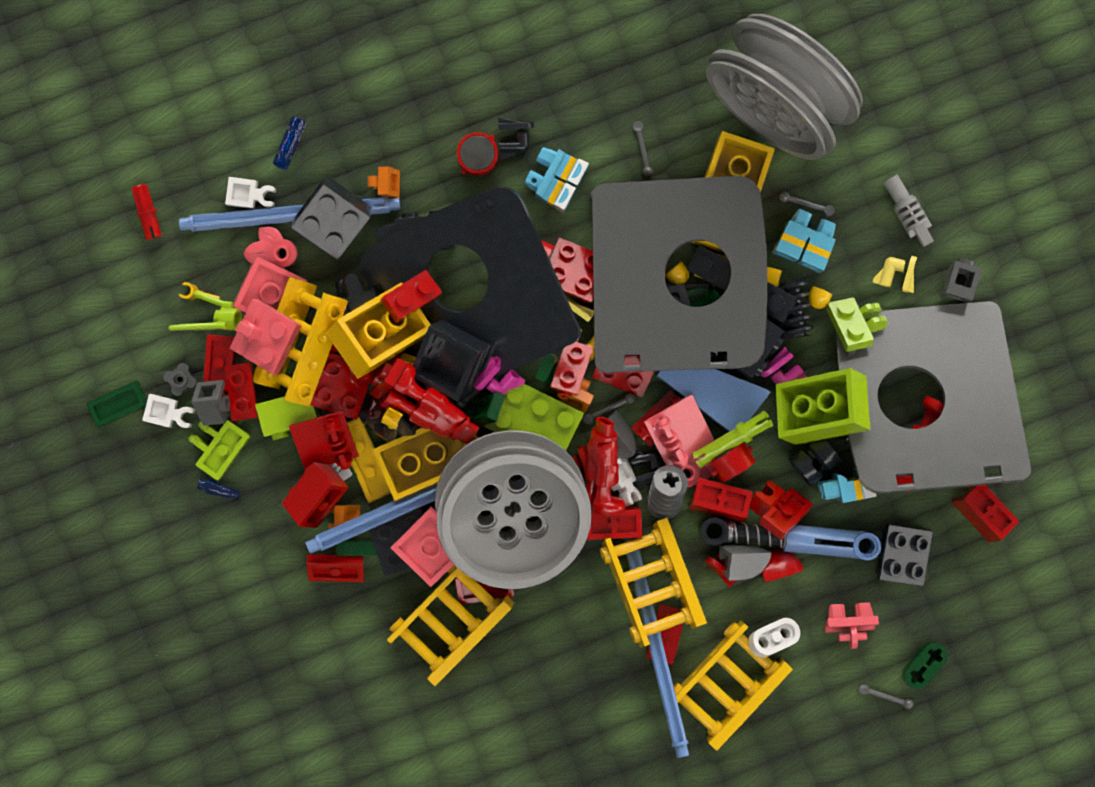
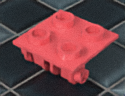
(679, 431)

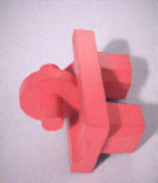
(862, 621)

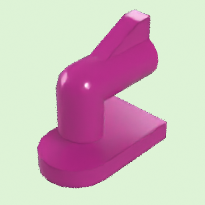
(779, 360)
(508, 382)

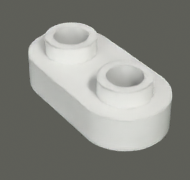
(772, 638)

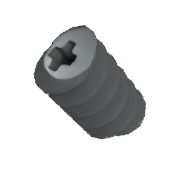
(666, 492)

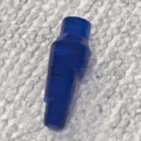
(215, 488)

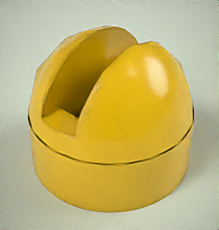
(678, 274)
(818, 297)

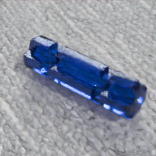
(289, 142)

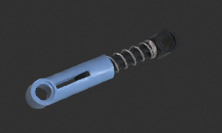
(799, 540)

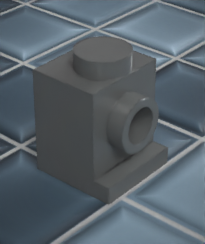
(970, 274)
(211, 402)

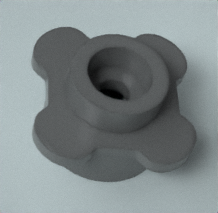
(187, 382)

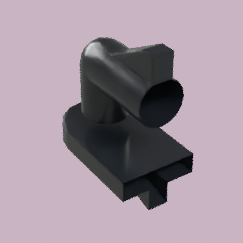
(521, 143)
(644, 457)

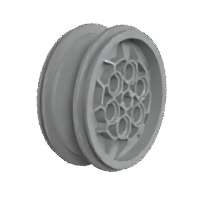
(784, 86)
(530, 550)

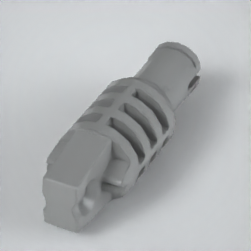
(909, 211)

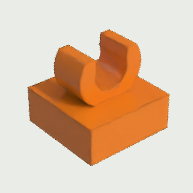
(386, 182)
(582, 400)
(344, 513)

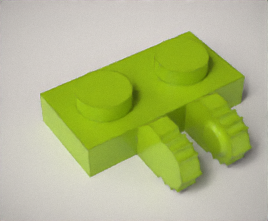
(851, 323)
(222, 449)

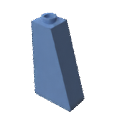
(717, 394)

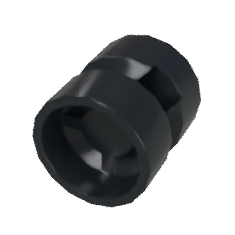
(822, 453)

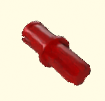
(146, 211)

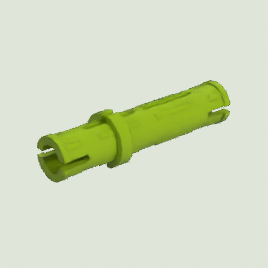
(732, 439)

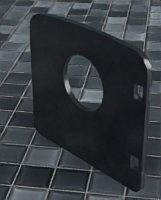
(524, 301)

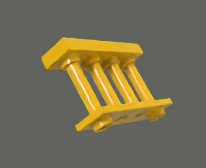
(295, 304)
(680, 587)
(458, 646)
(737, 711)

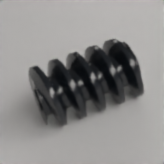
(795, 322)

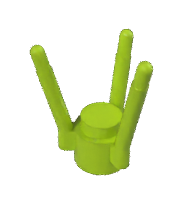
(226, 318)

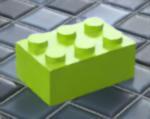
(822, 406)
(537, 413)

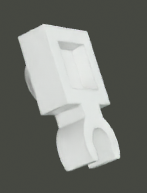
(245, 193)
(164, 410)
(625, 486)

